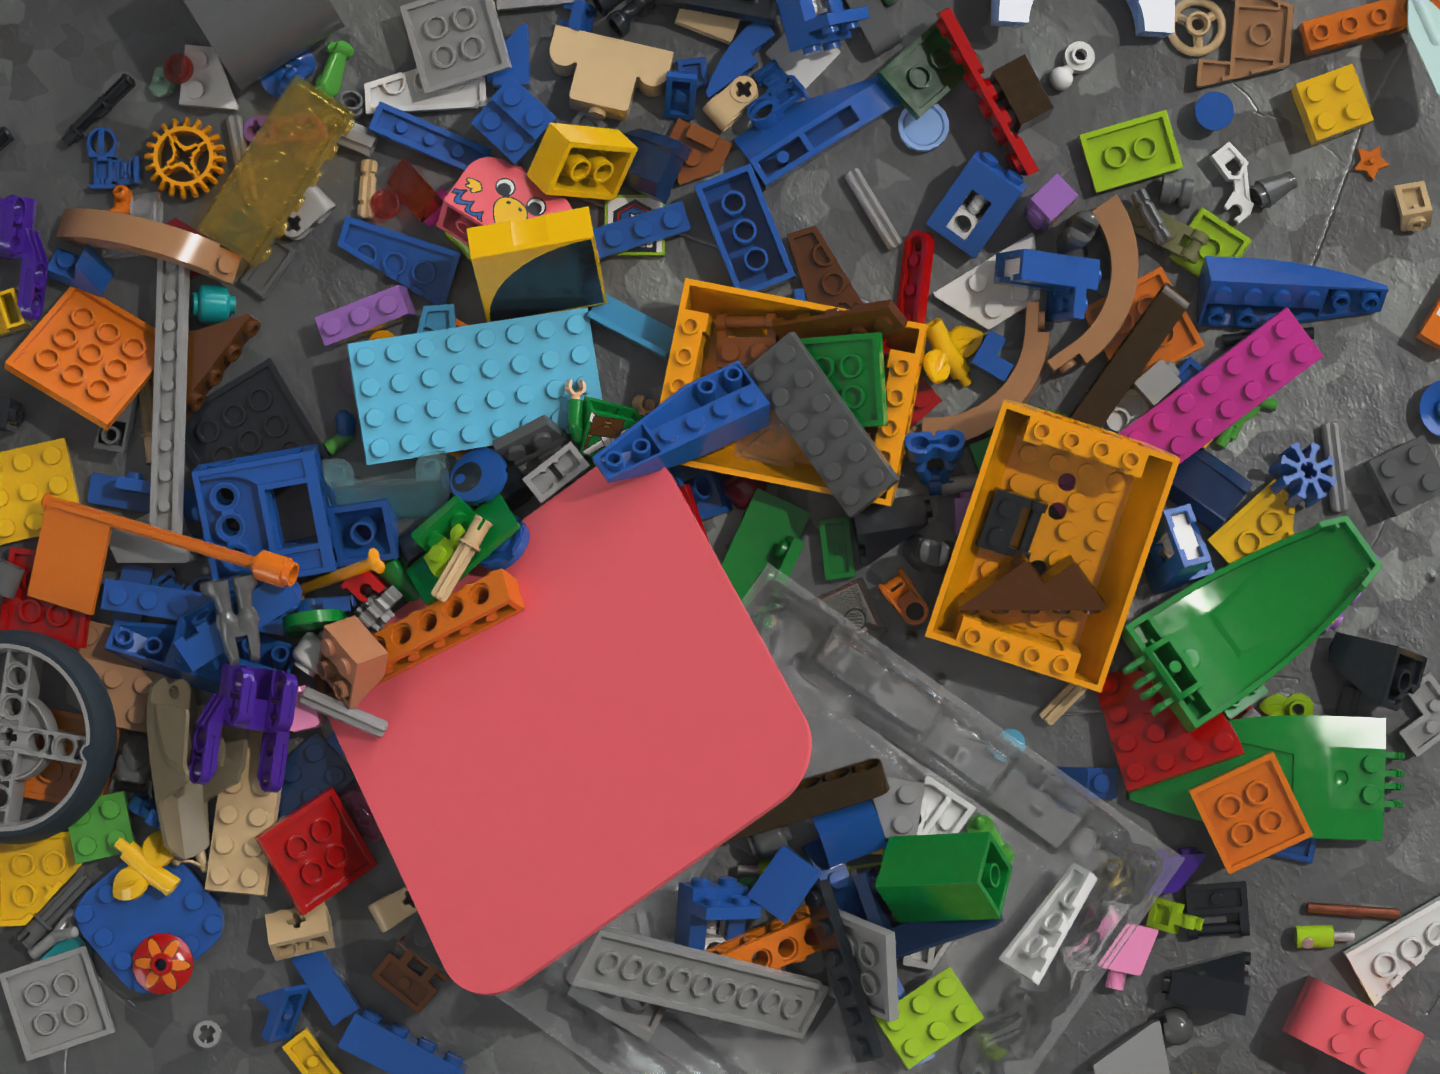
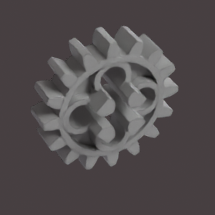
(377, 610)

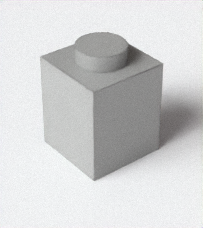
(1157, 382)

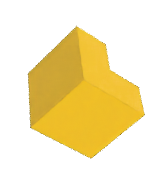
(10, 315)

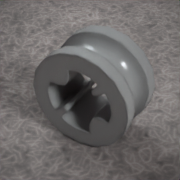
(198, 1032)

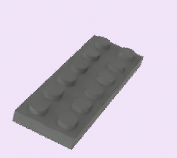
(822, 424)

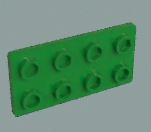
(440, 525)
(764, 536)

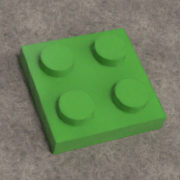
(101, 828)

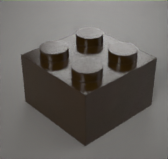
(1021, 94)

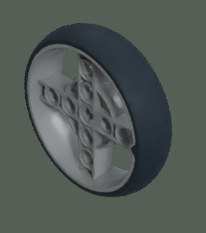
(92, 750)

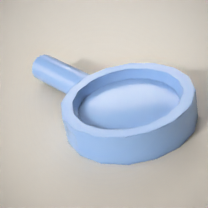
(926, 132)

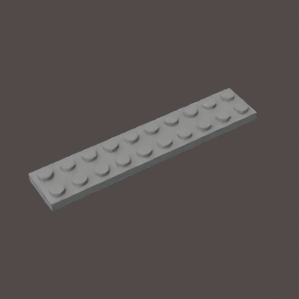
(697, 982)

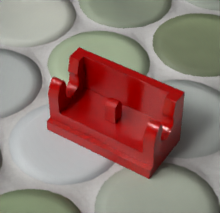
(360, 585)

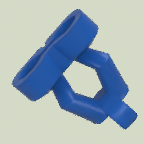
(278, 80)
(924, 446)

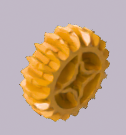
(173, 165)

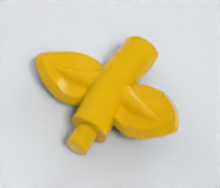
(950, 352)
(144, 868)

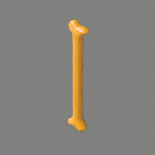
(372, 562)

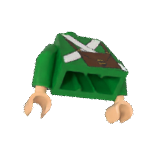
(599, 422)

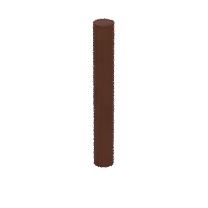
(1352, 911)

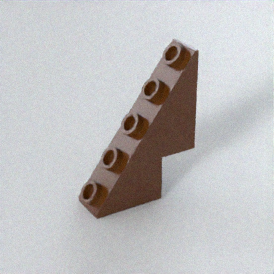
(210, 355)
(1022, 588)

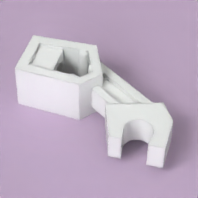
(1241, 195)

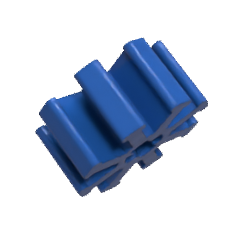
(1302, 475)

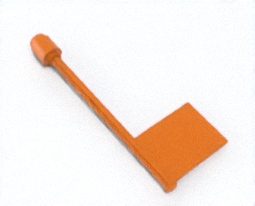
(76, 545)

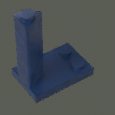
(913, 936)

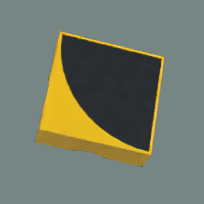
(537, 265)

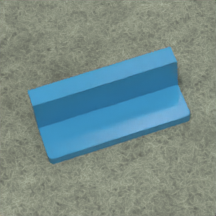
(633, 326)

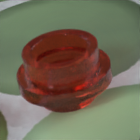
(178, 69)
(385, 204)

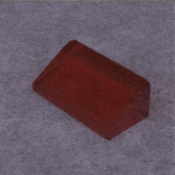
(414, 191)

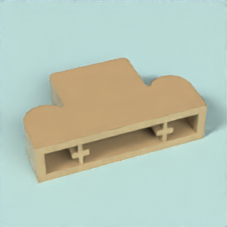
(607, 71)

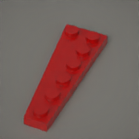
(1018, 156)

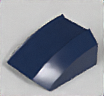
(655, 164)
(1209, 488)

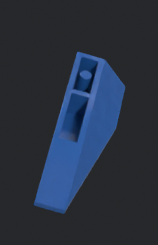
(814, 129)
(1254, 290)
(688, 425)
(154, 649)

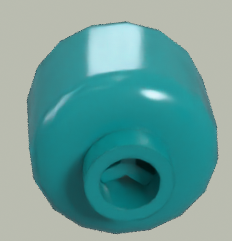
(212, 304)

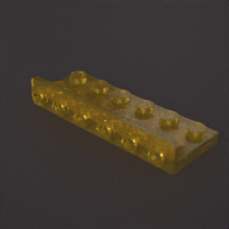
(277, 171)

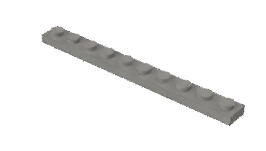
(169, 396)

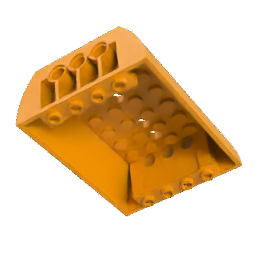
(695, 356)
(1104, 528)

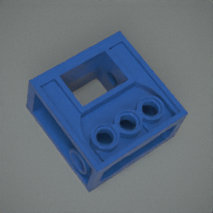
(256, 510)

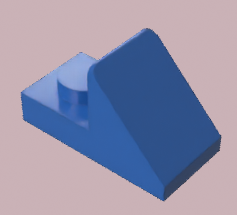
(680, 94)
(83, 272)
(1097, 780)
(284, 1011)

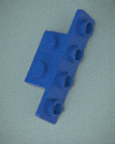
(133, 494)

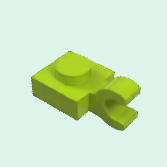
(442, 552)
(1169, 916)

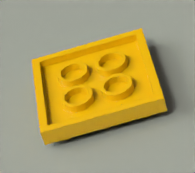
(24, 479)

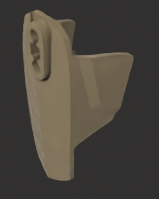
(170, 732)

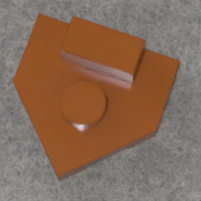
(706, 154)

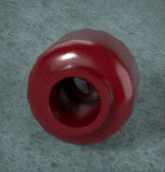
(740, 489)

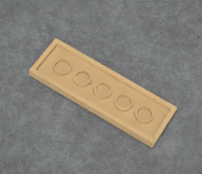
(240, 815)

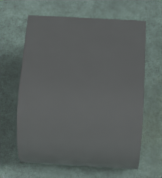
(262, 34)

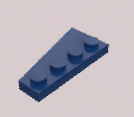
(411, 261)

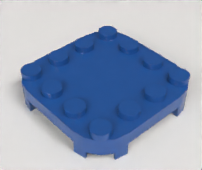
(121, 926)

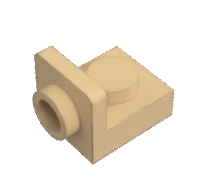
(1413, 206)

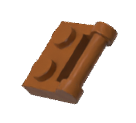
(743, 348)

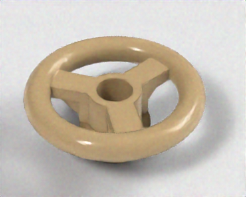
(1205, 19)

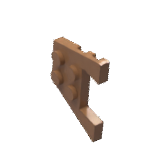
(1258, 42)

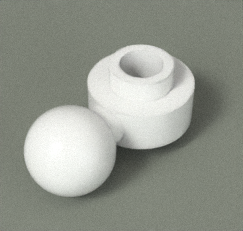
(1062, 77)

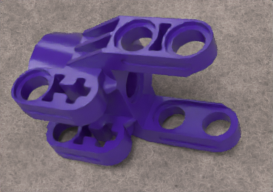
(24, 244)
(251, 701)

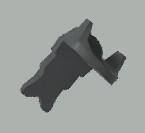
(133, 766)

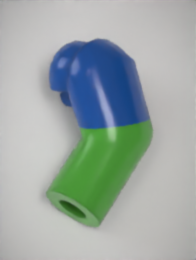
(344, 432)

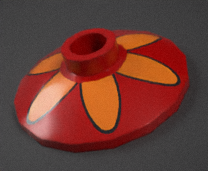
(178, 961)

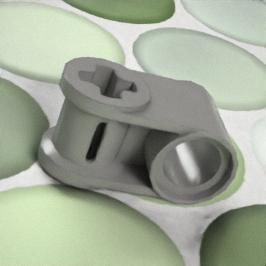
(312, 212)

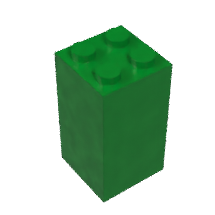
(944, 877)

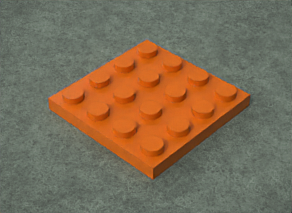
(87, 356)

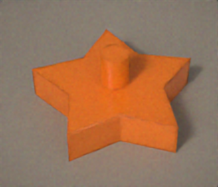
(1370, 162)

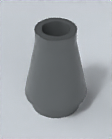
(1272, 189)

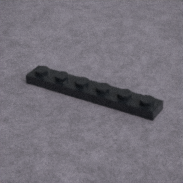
(843, 972)

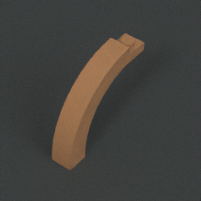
(148, 238)
(1124, 267)
(1020, 386)

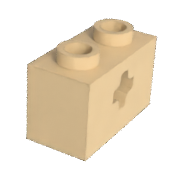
(299, 934)

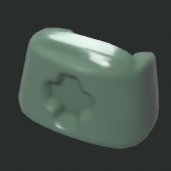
(160, 85)

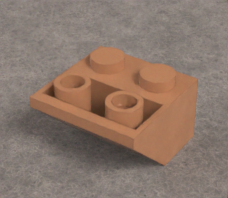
(351, 660)

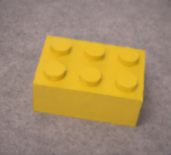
(582, 161)

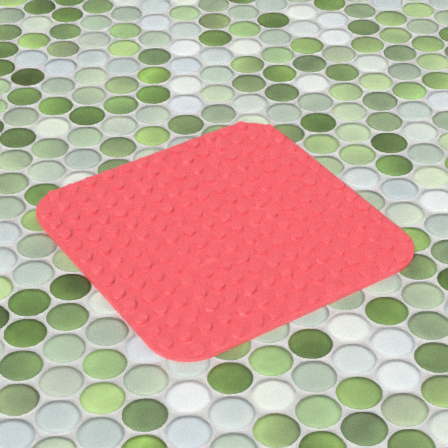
(580, 742)

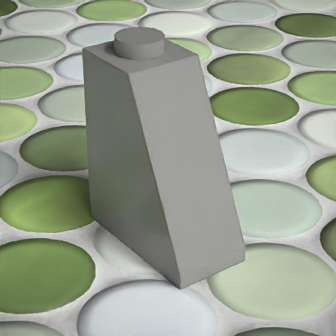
(133, 548)
(1136, 1054)

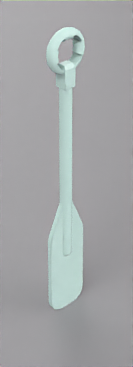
(1424, 31)

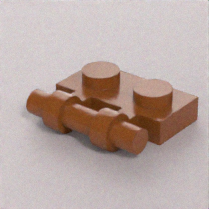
(405, 982)

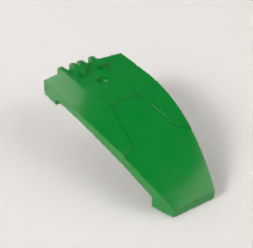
(1247, 620)
(1328, 762)

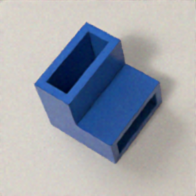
(988, 362)

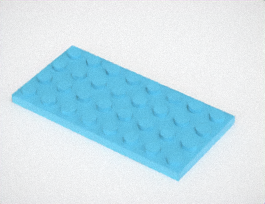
(468, 383)

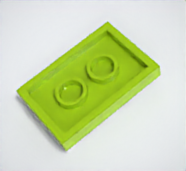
(1130, 151)
(930, 1018)

